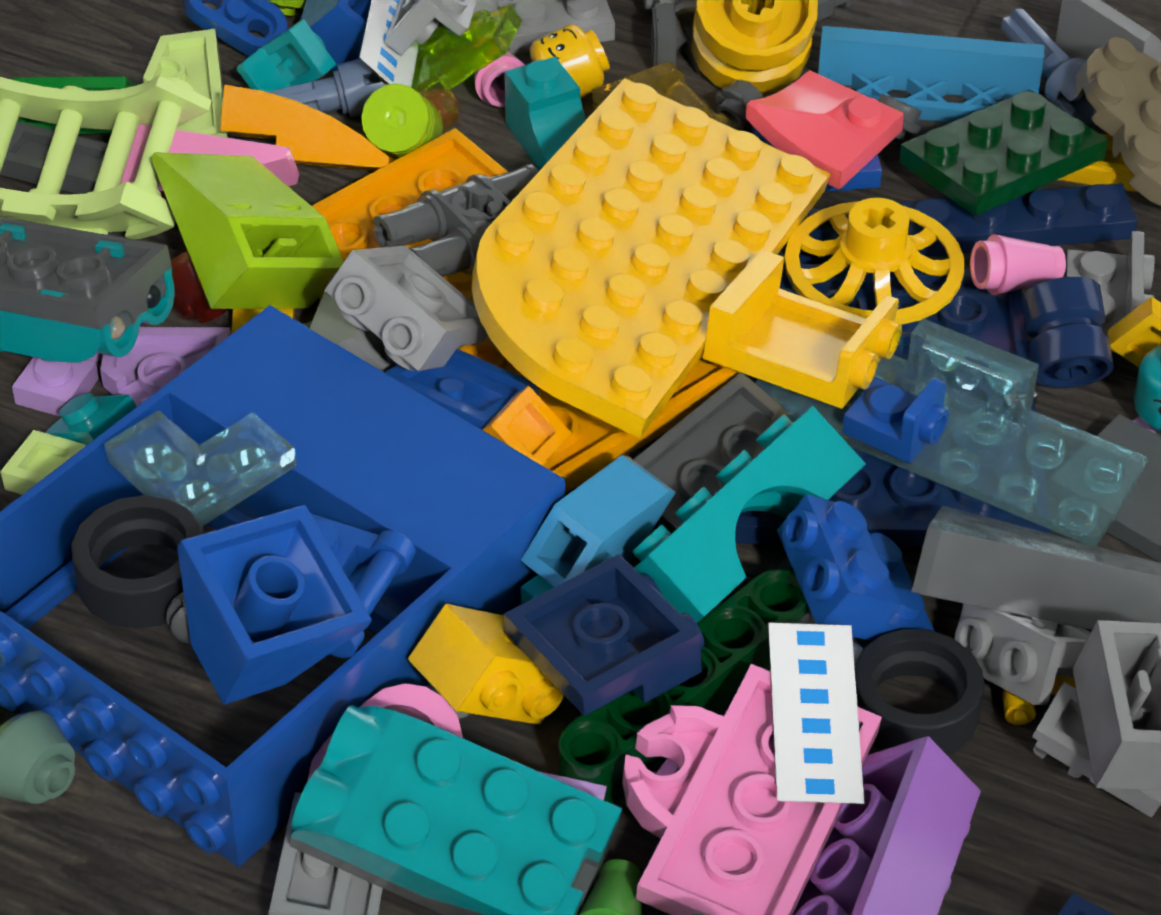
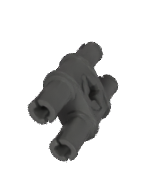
(452, 219)

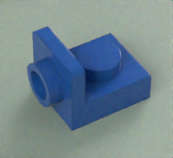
(897, 419)

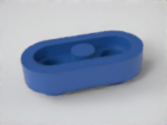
(235, 20)

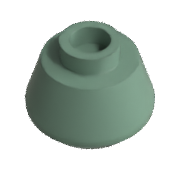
(34, 758)

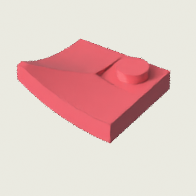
(826, 125)

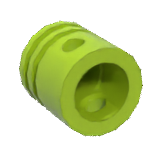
(400, 119)

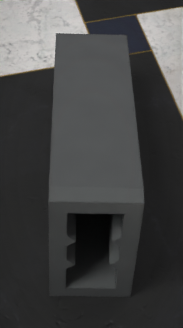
(1034, 573)

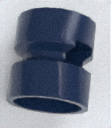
(1067, 332)

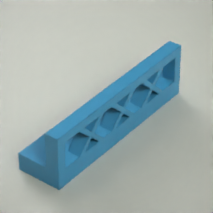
(930, 68)

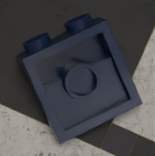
(607, 636)

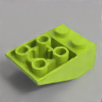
(247, 231)

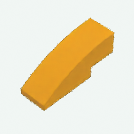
(309, 134)

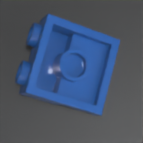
(848, 571)

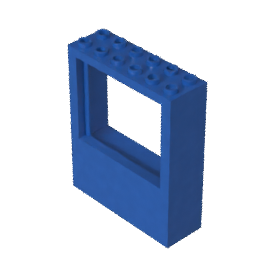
(363, 458)

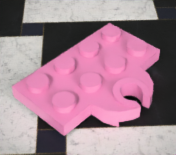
(719, 817)

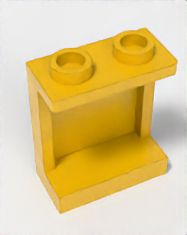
(795, 338)

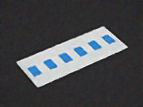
(378, 55)
(815, 714)

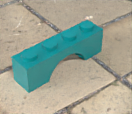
(700, 558)

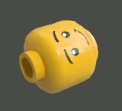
(577, 52)

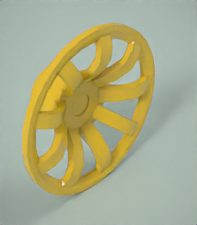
(876, 243)

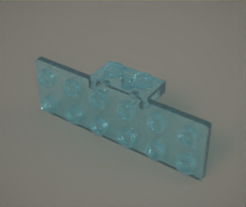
(994, 439)

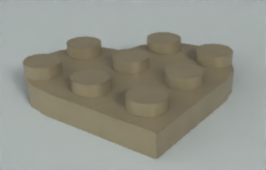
(1127, 98)

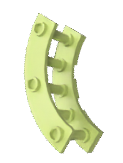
(111, 205)

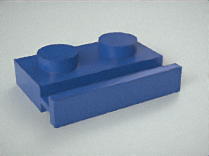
(465, 386)

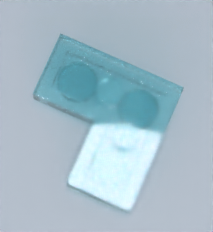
(204, 476)

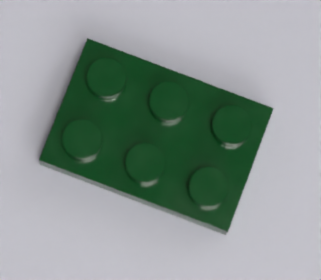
(1003, 151)

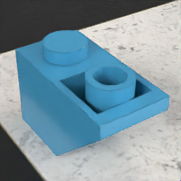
(598, 521)

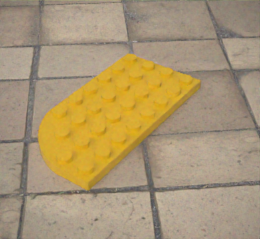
(624, 244)

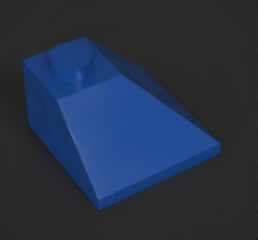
(266, 601)

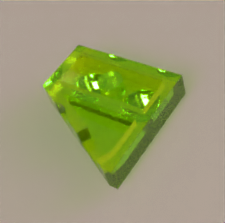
(455, 57)

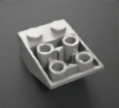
(1121, 703)

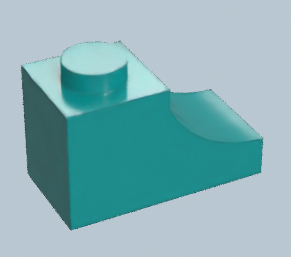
(542, 107)

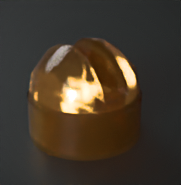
(446, 104)

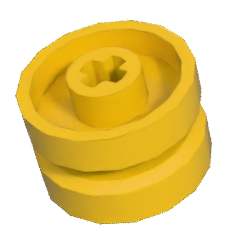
(753, 41)

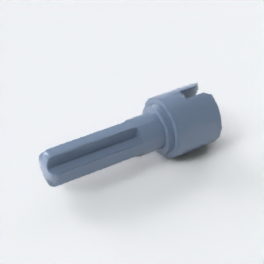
(1057, 67)
(346, 90)

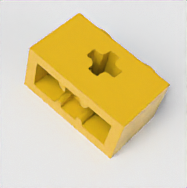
(482, 668)

